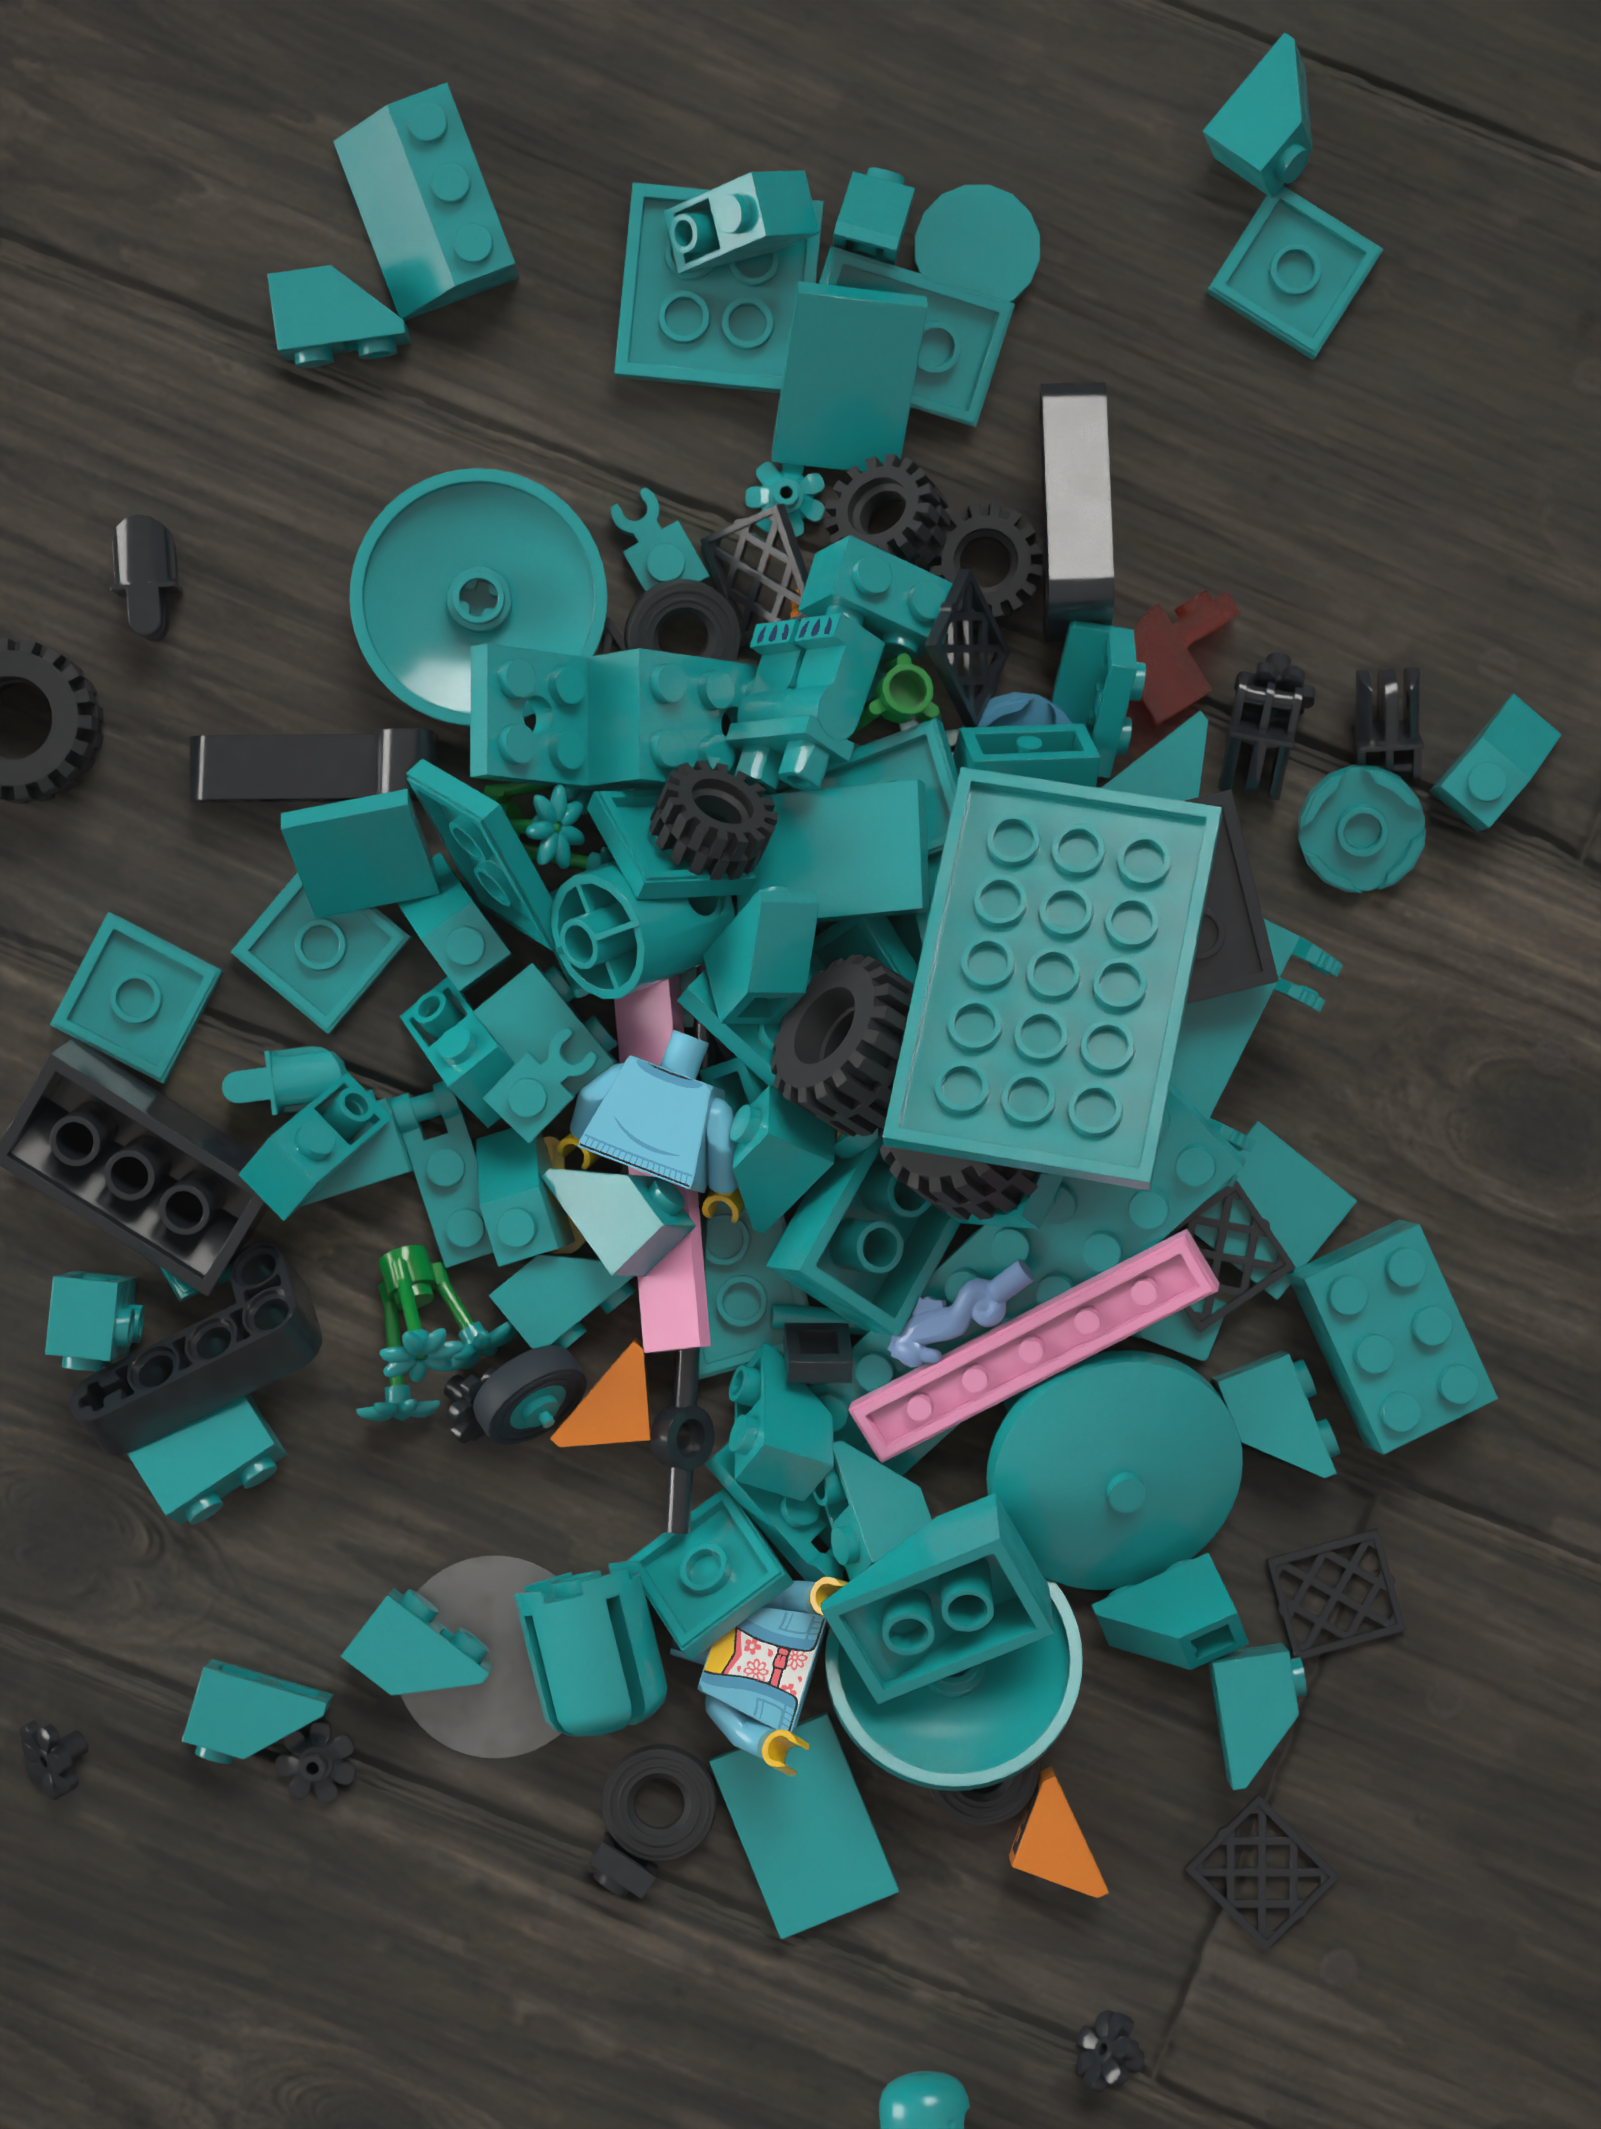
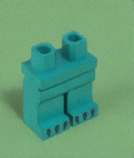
(804, 699)

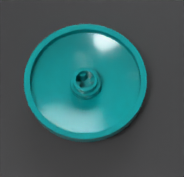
(469, 566)
(1116, 1468)
(973, 1723)

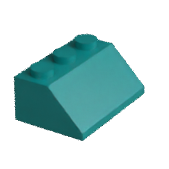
(425, 203)

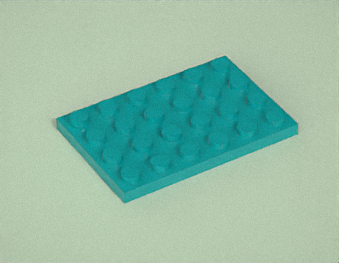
(1054, 978)

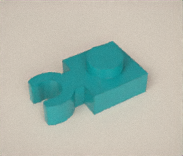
(659, 552)
(534, 1092)

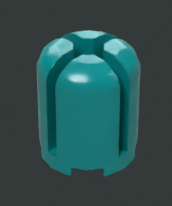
(592, 1650)

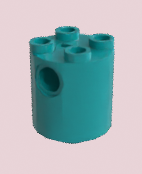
(626, 943)

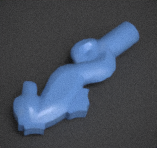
(934, 1322)

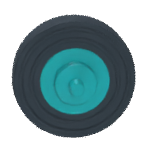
(529, 1395)

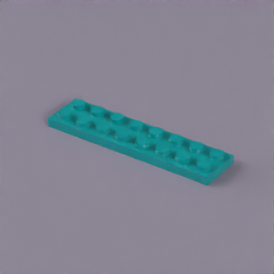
(1081, 1237)

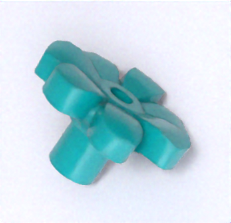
(789, 480)

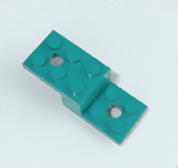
(601, 717)

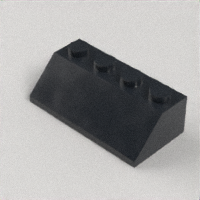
(134, 1165)

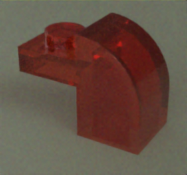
(1171, 673)

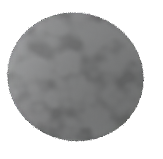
(504, 1711)

